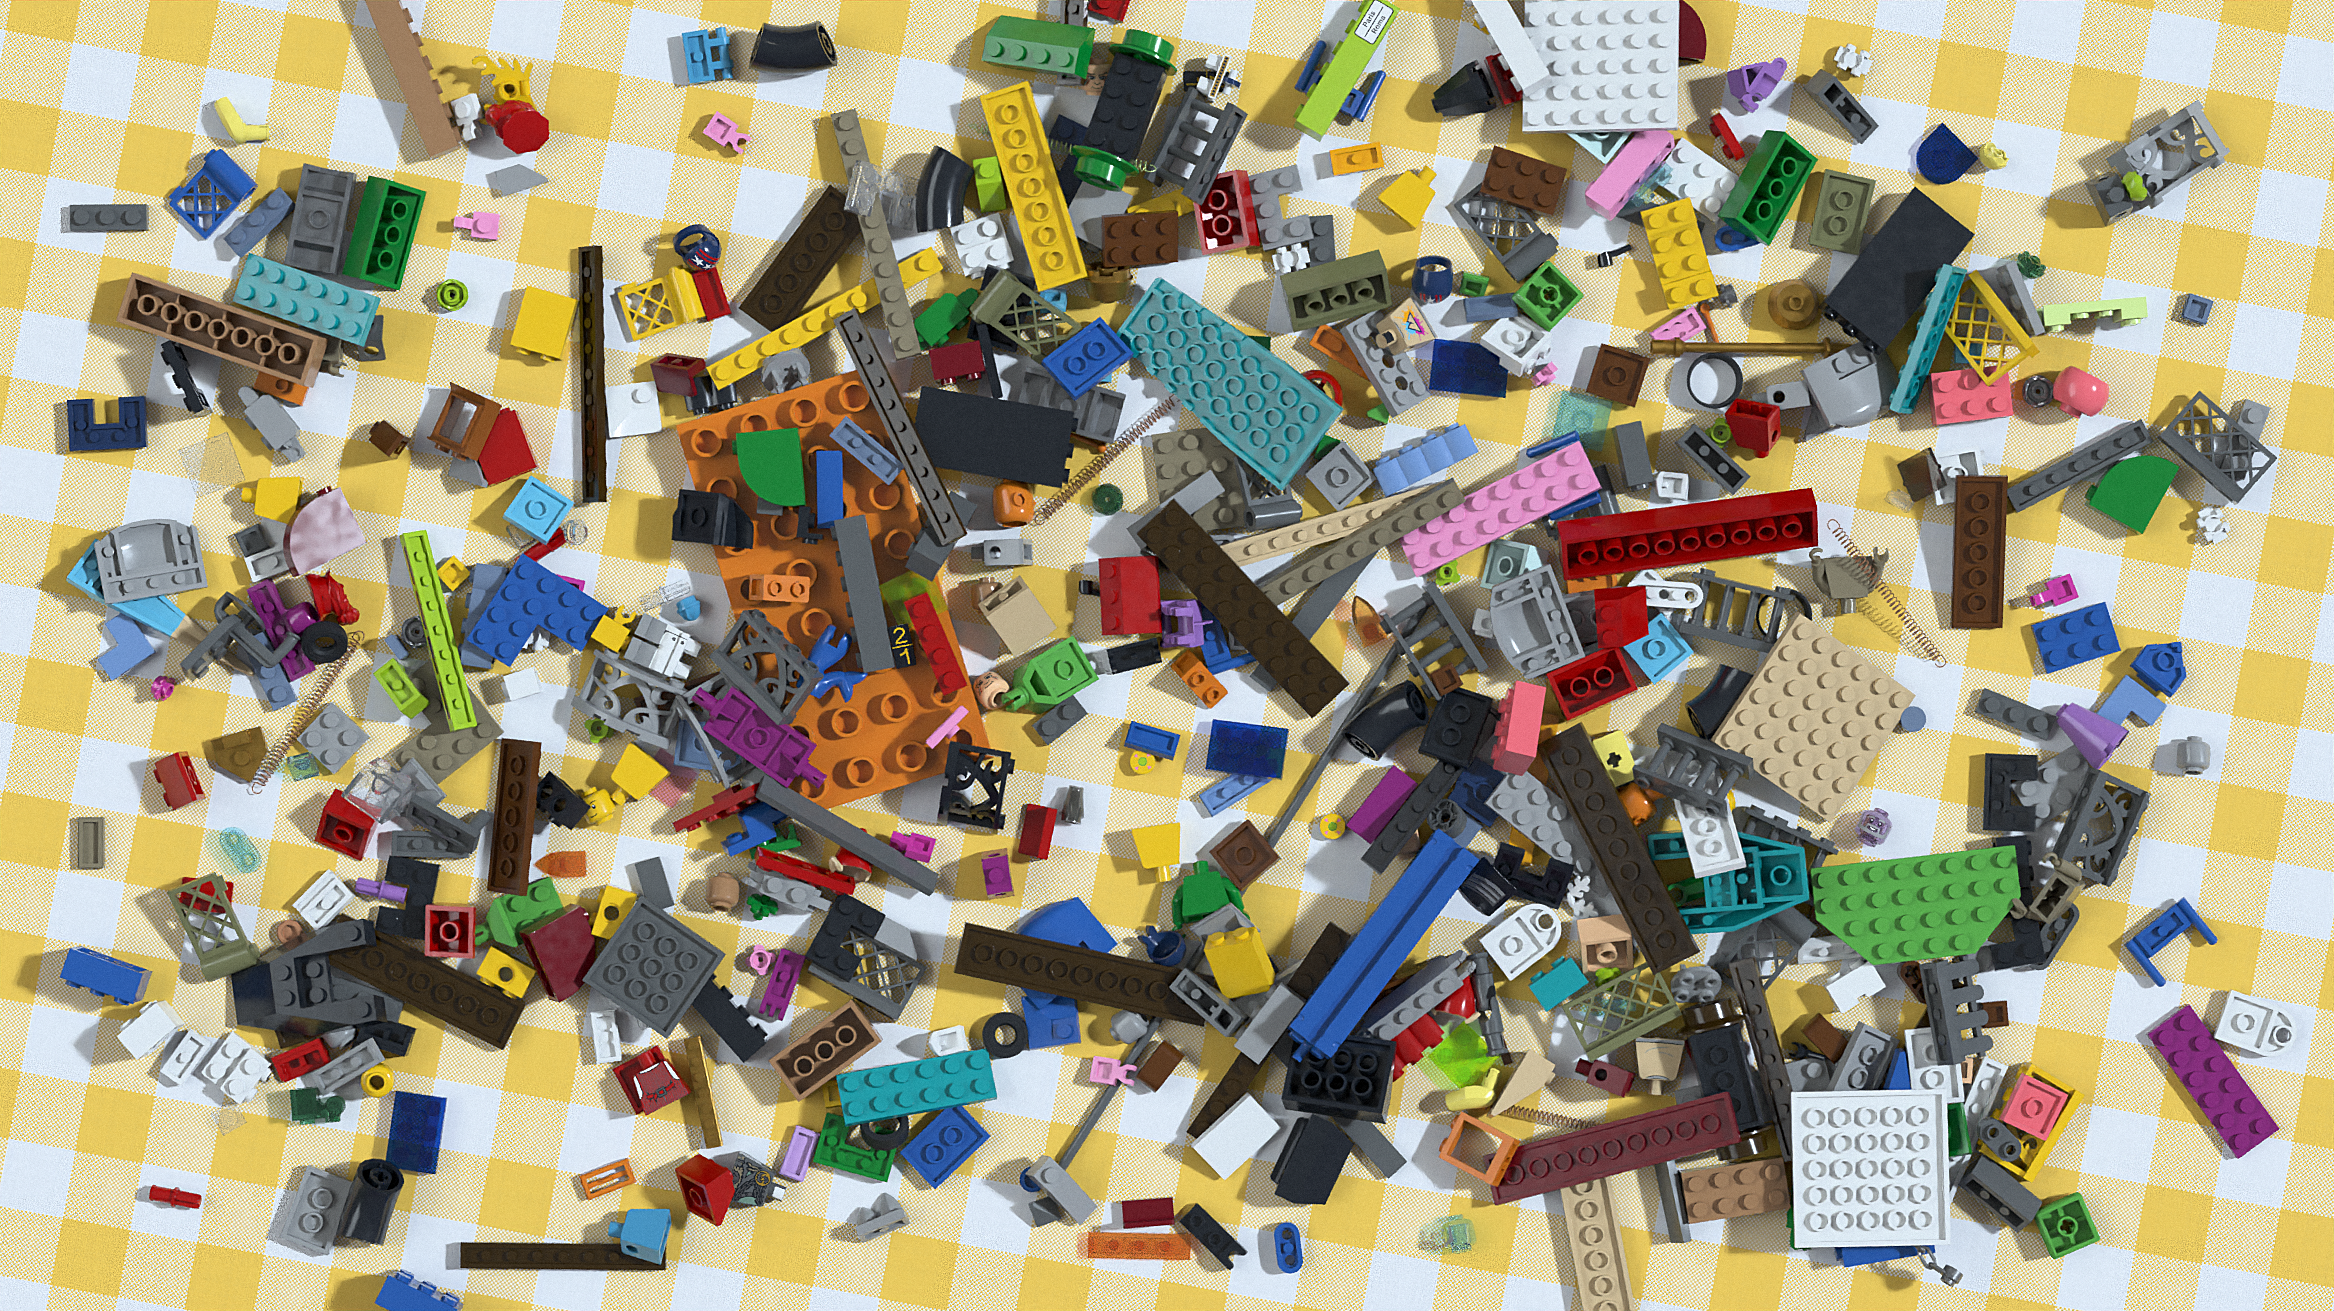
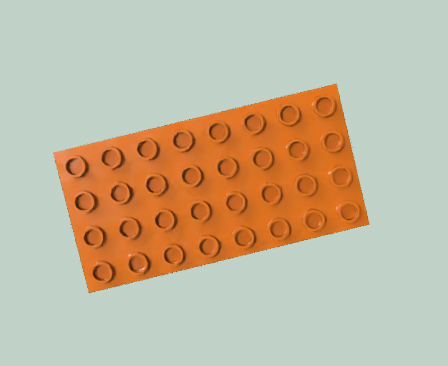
(884, 727)

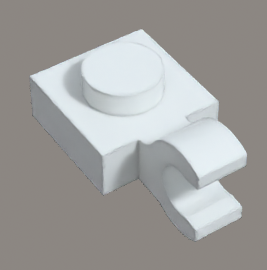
(467, 113)

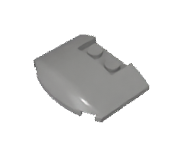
(1852, 386)
(149, 560)
(1533, 623)

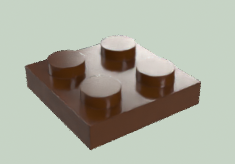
(1617, 375)
(1245, 855)

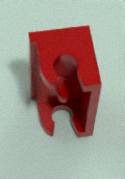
(1501, 81)
(302, 1059)

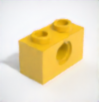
(611, 896)
(522, 972)

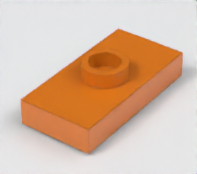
(281, 388)
(1591, 583)

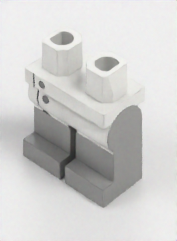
(670, 651)

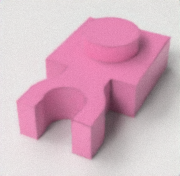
(724, 131)
(1545, 375)
(1108, 1071)

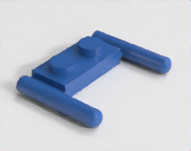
(1357, 103)
(1560, 443)
(1216, 649)
(2163, 931)

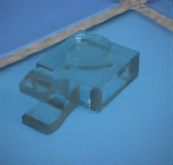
(1618, 1006)

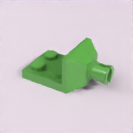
(1050, 678)
(515, 913)

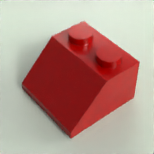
(1620, 615)
(179, 780)
(345, 827)
(450, 930)
(706, 1188)

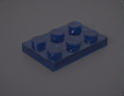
(1466, 369)
(1247, 749)
(416, 1131)

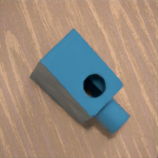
(643, 1233)

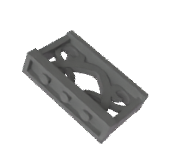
(786, 653)
(2123, 828)

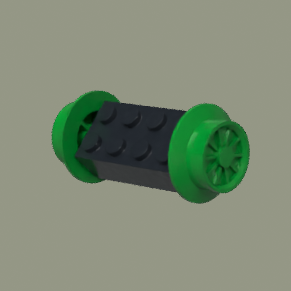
(1124, 110)

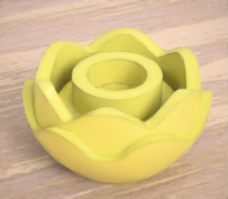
(1992, 157)

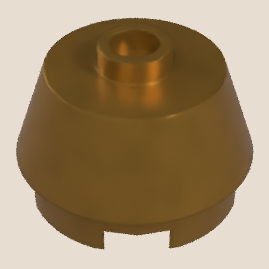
(1107, 283)
(1793, 304)

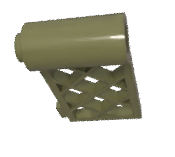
(998, 298)
(221, 959)

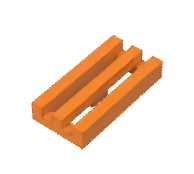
(628, 1171)

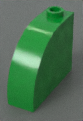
(772, 465)
(2132, 491)

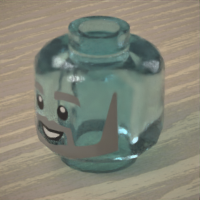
(1458, 1234)

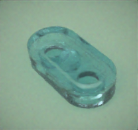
(238, 851)

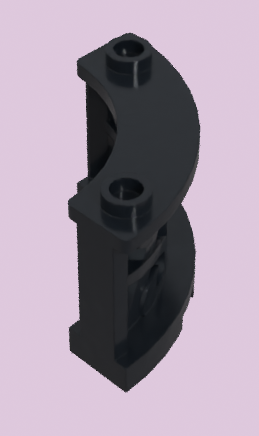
(961, 764)

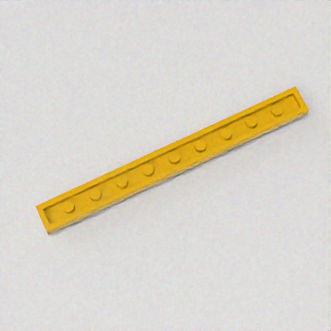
(817, 322)

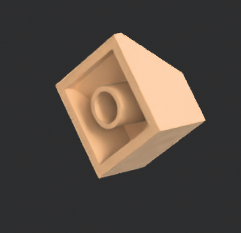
(1604, 944)

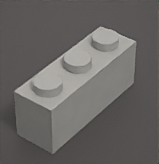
(1268, 1022)

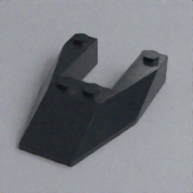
(294, 986)

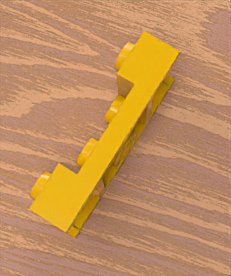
(1679, 253)

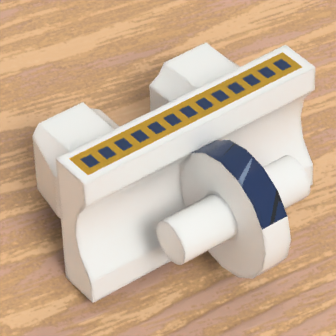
(1220, 65)

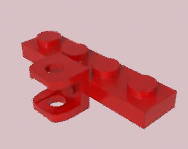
(725, 805)

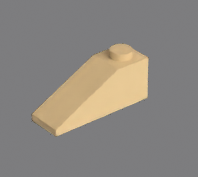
(1528, 1076)

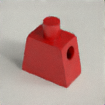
(1754, 425)

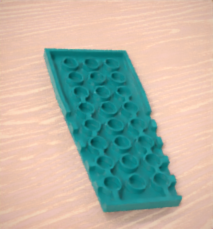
(1229, 382)

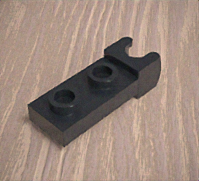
(1212, 1235)

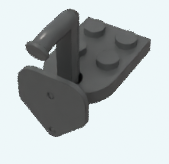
(233, 628)

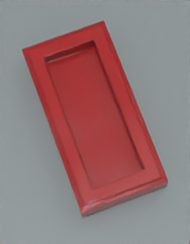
(711, 294)

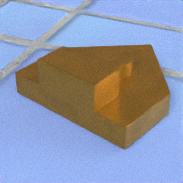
(241, 752)

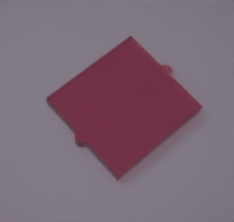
(676, 783)

